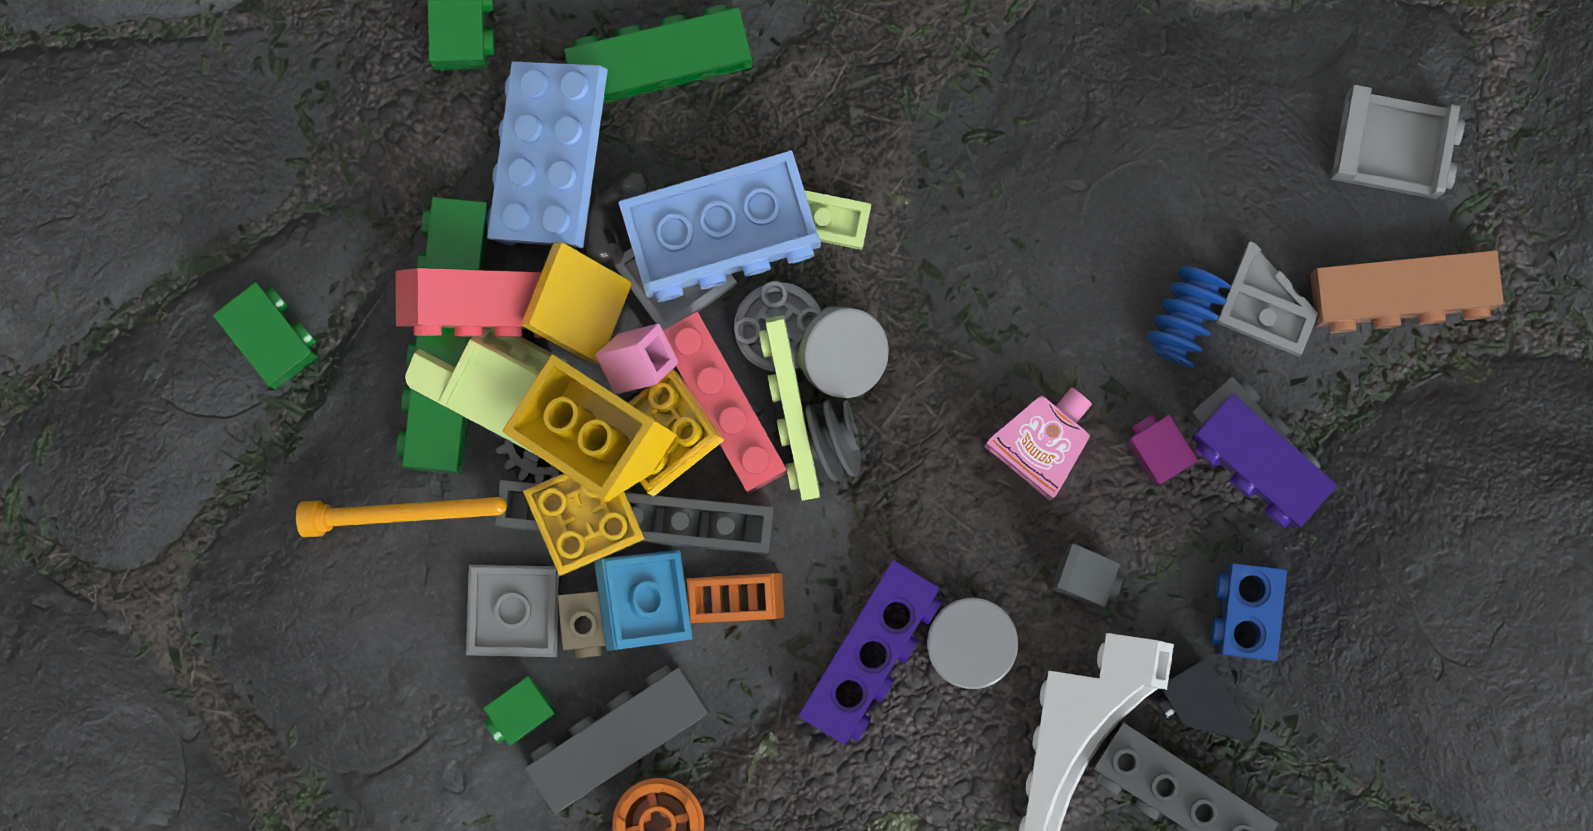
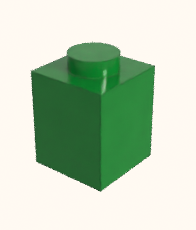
(518, 712)

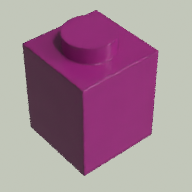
(1160, 448)

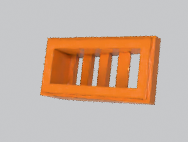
(773, 597)

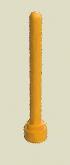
(316, 518)

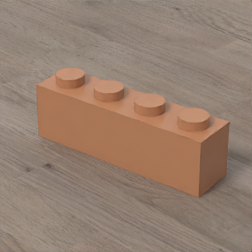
(1407, 289)

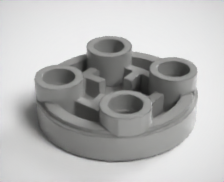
(771, 301)
(843, 352)
(972, 643)

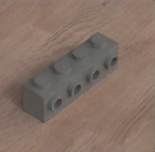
(1171, 786)

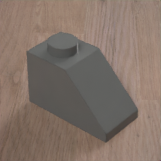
(1087, 576)

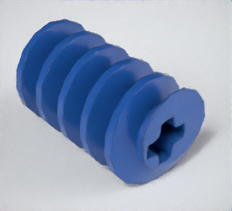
(1186, 315)

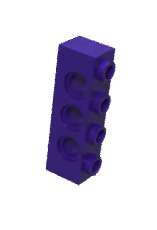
(895, 586)

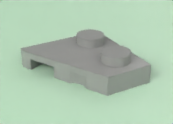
(1267, 305)

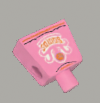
(1043, 441)

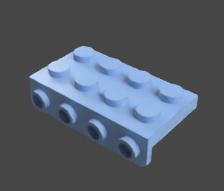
(546, 154)
(720, 226)

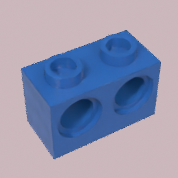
(1262, 614)

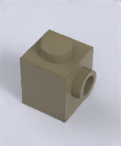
(582, 624)

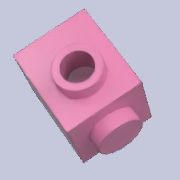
(630, 365)

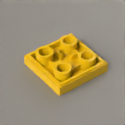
(576, 302)
(678, 410)
(579, 523)

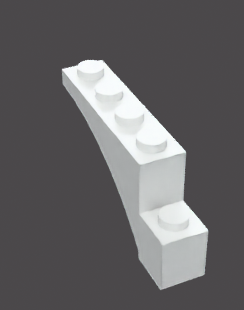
(1081, 715)

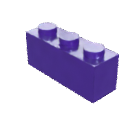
(1262, 463)

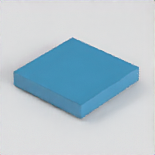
(643, 600)

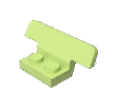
(486, 381)

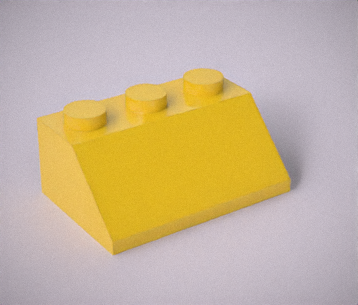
(587, 431)

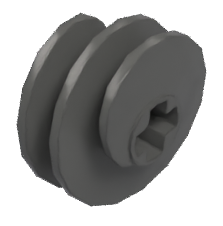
(836, 443)

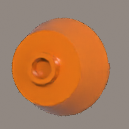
(658, 806)

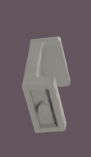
(1397, 144)

